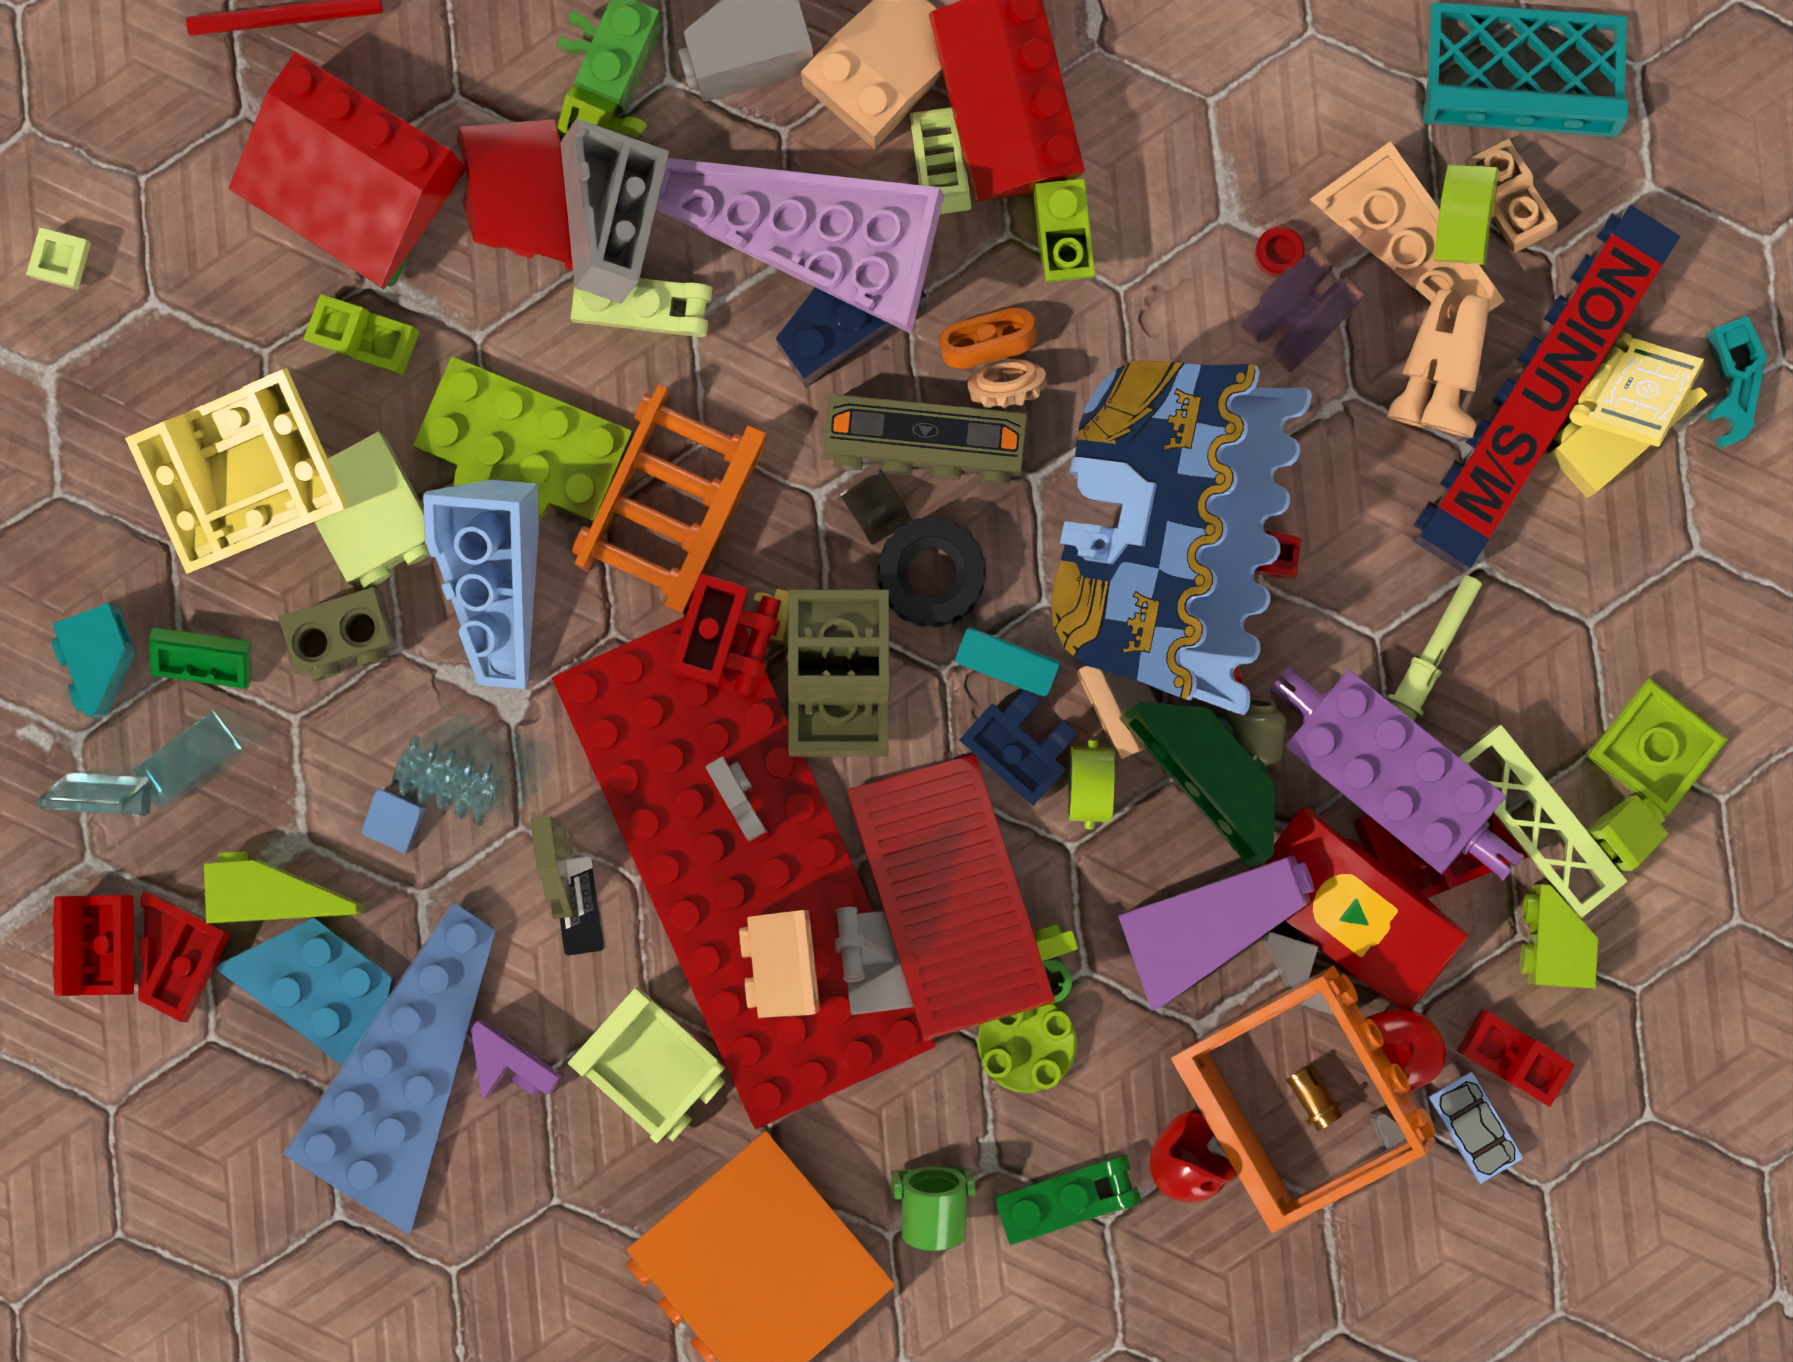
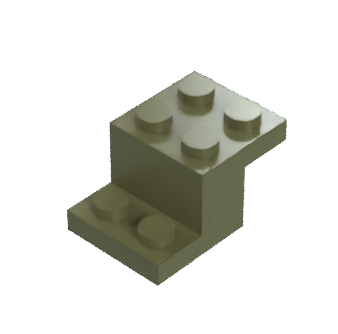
(838, 673)

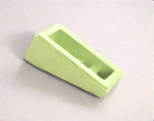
(954, 184)

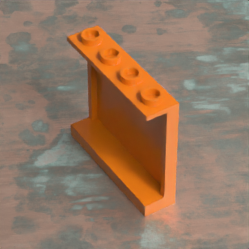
(758, 1263)

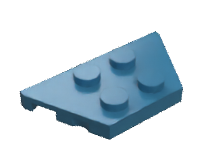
(314, 984)

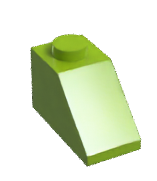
(1629, 832)

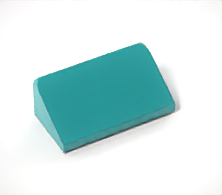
(1007, 662)

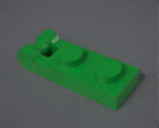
(1066, 1200)

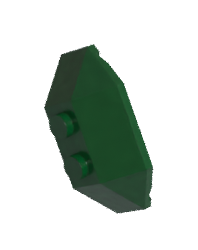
(1212, 771)

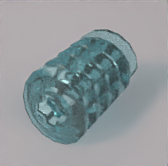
(446, 781)

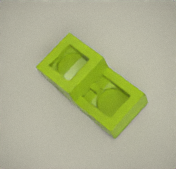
(1466, 214)
(361, 335)

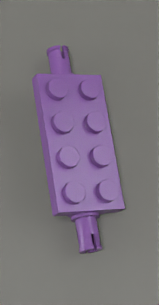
(1396, 772)

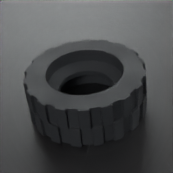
(954, 541)

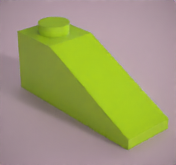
(259, 891)

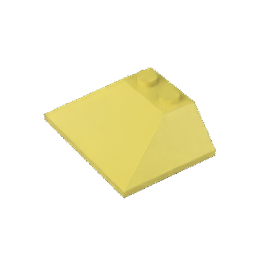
(237, 471)

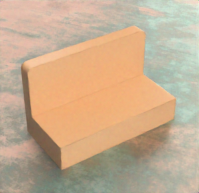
(1111, 698)

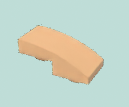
(1518, 206)

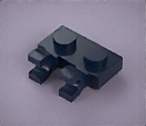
(1013, 753)

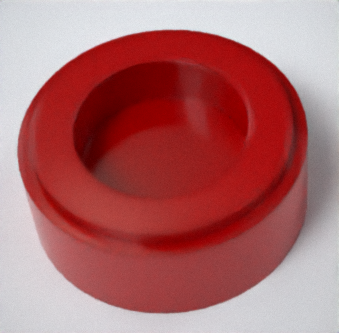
(1278, 250)

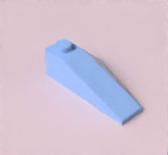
(488, 561)

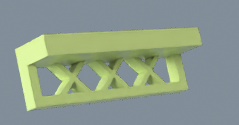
(1558, 817)

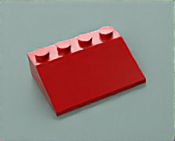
(343, 171)

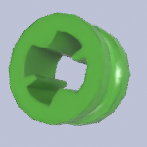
(1054, 966)

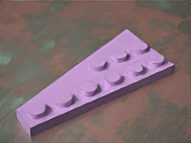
(833, 232)

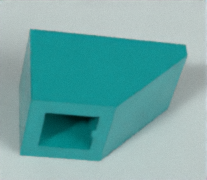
(97, 655)

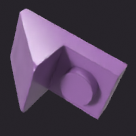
(498, 1053)

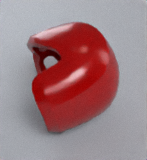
(1412, 1044)
(1184, 1164)

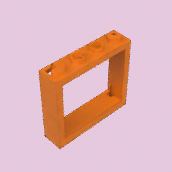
(1239, 1139)

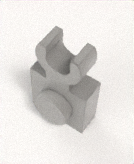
(732, 786)

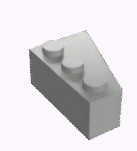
(610, 206)

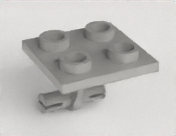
(870, 962)

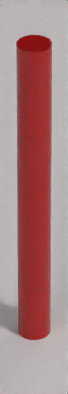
(281, 15)

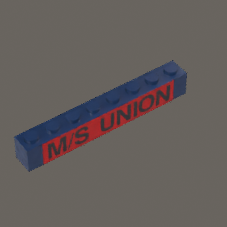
(1546, 387)

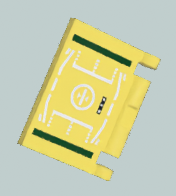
(1637, 390)

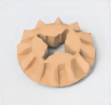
(1007, 383)

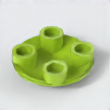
(1028, 1048)

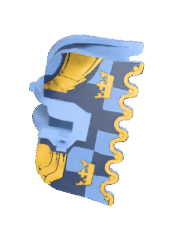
(1194, 475)

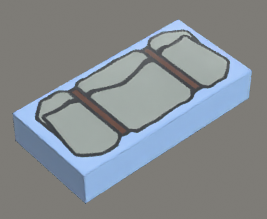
(1475, 1127)

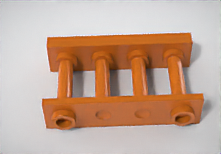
(718, 495)

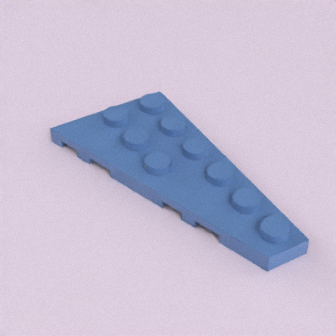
(388, 1100)

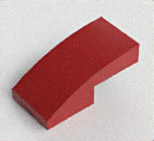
(1515, 1057)

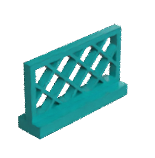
(1520, 108)

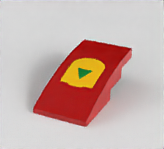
(1366, 914)

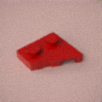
(176, 956)

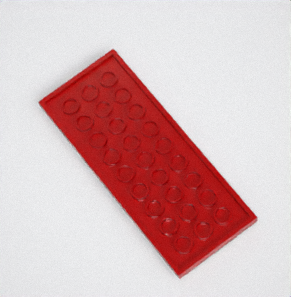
(649, 751)

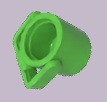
(933, 1205)

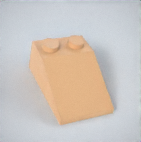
(877, 67)
(781, 964)

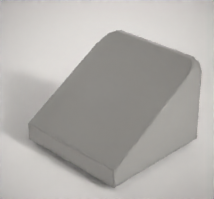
(1386, 1130)

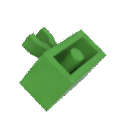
(617, 49)

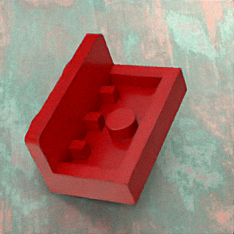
(93, 945)

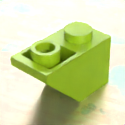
(1063, 230)
(1560, 943)

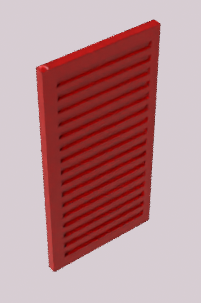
(950, 897)

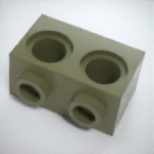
(336, 621)

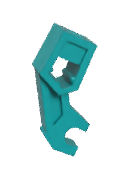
(1744, 386)

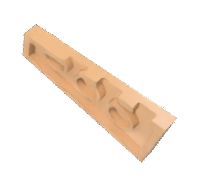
(1397, 223)

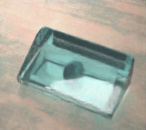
(188, 759)
(99, 794)

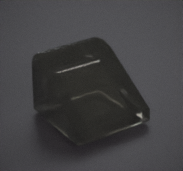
(876, 507)

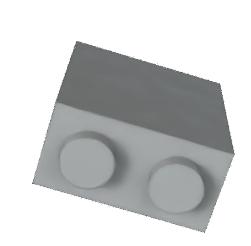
(745, 46)

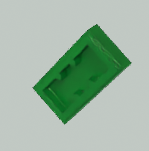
(200, 658)

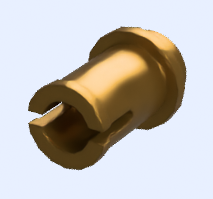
(1314, 1098)

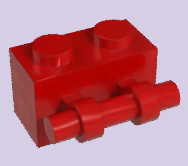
(711, 630)

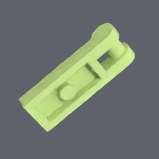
(647, 308)

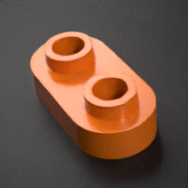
(988, 338)

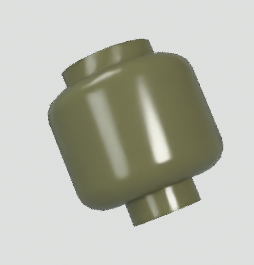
(1260, 730)

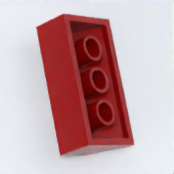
(1006, 96)

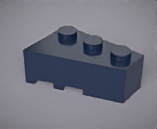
(827, 334)

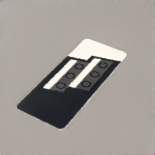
(583, 931)

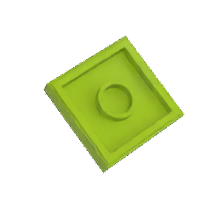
(1656, 747)

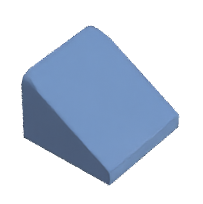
(392, 820)

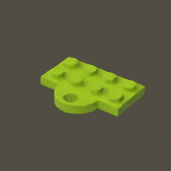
(521, 435)

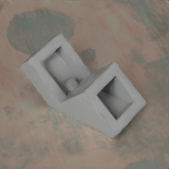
(1294, 964)

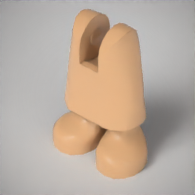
(1445, 355)

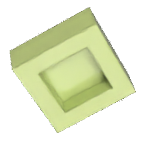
(58, 258)

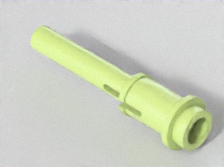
(1423, 671)

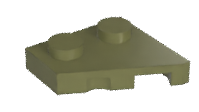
(552, 848)

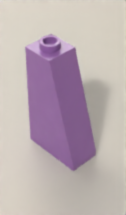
(1203, 928)

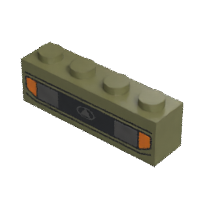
(924, 437)

